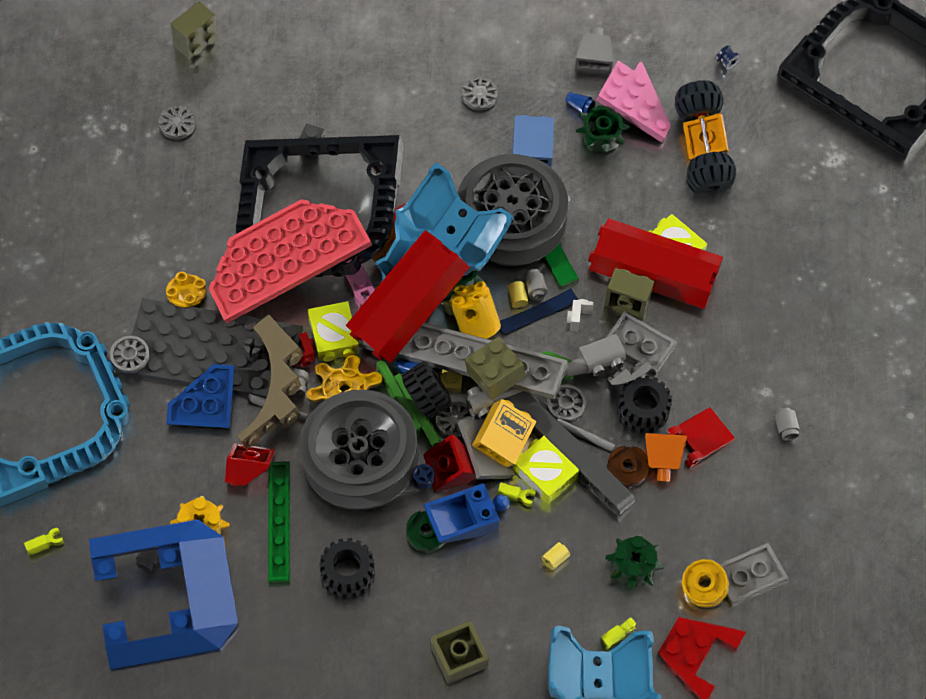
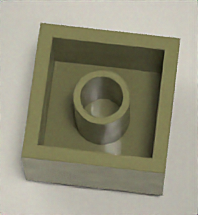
(194, 30)
(628, 293)
(495, 368)
(459, 652)

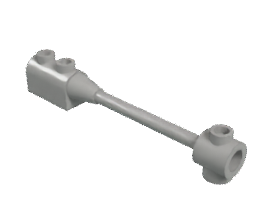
(590, 359)

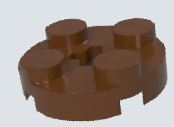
(629, 455)

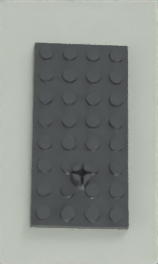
(193, 339)

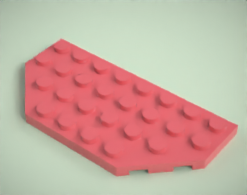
(283, 254)

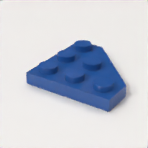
(205, 401)

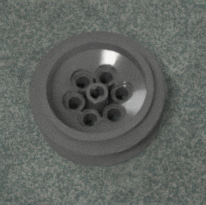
(541, 227)
(342, 420)

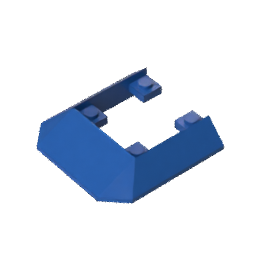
(208, 587)

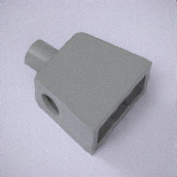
(595, 52)

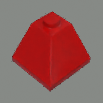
(450, 464)
(246, 465)

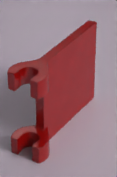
(704, 435)

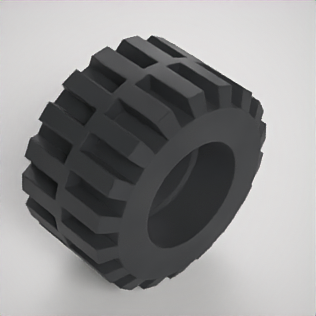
(426, 389)
(639, 418)
(347, 584)

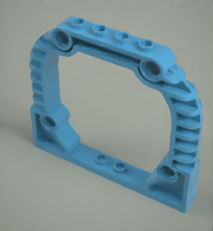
(14, 480)

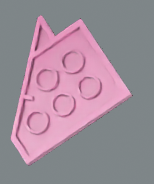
(635, 99)

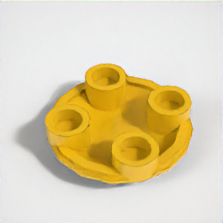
(186, 290)

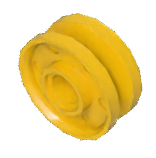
(700, 571)

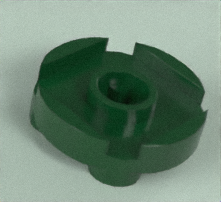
(415, 535)

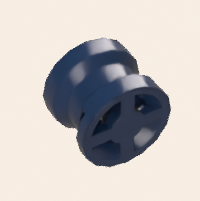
(727, 57)
(425, 472)

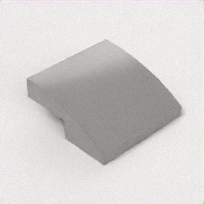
(623, 375)

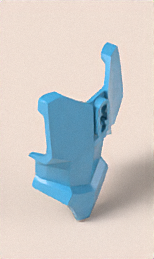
(438, 208)
(621, 672)

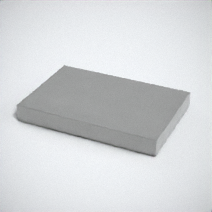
(642, 341)
(482, 464)
(753, 574)

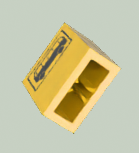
(504, 433)

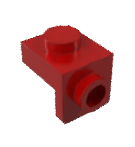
(308, 347)

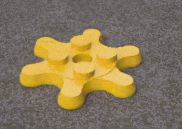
(336, 378)

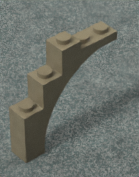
(284, 382)

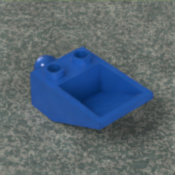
(462, 514)

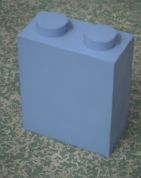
(534, 137)

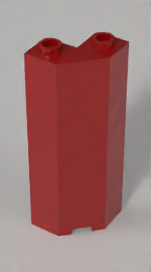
(674, 267)
(407, 296)

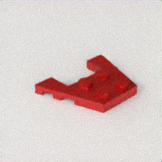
(689, 645)

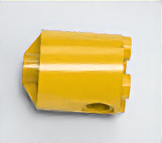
(475, 310)

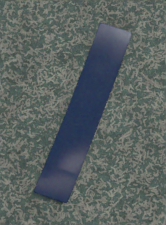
(538, 311)

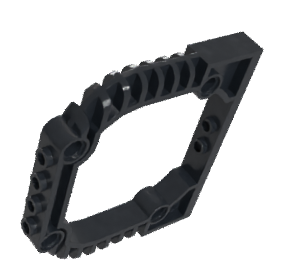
(803, 72)
(382, 154)

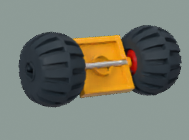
(705, 136)

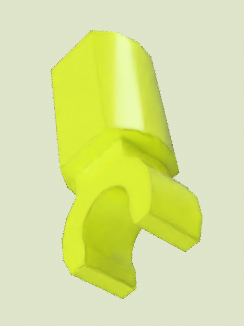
(516, 494)
(43, 542)
(617, 634)

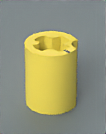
(517, 294)
(555, 556)

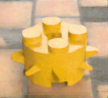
(204, 512)

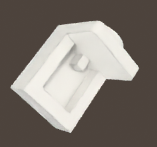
(579, 307)

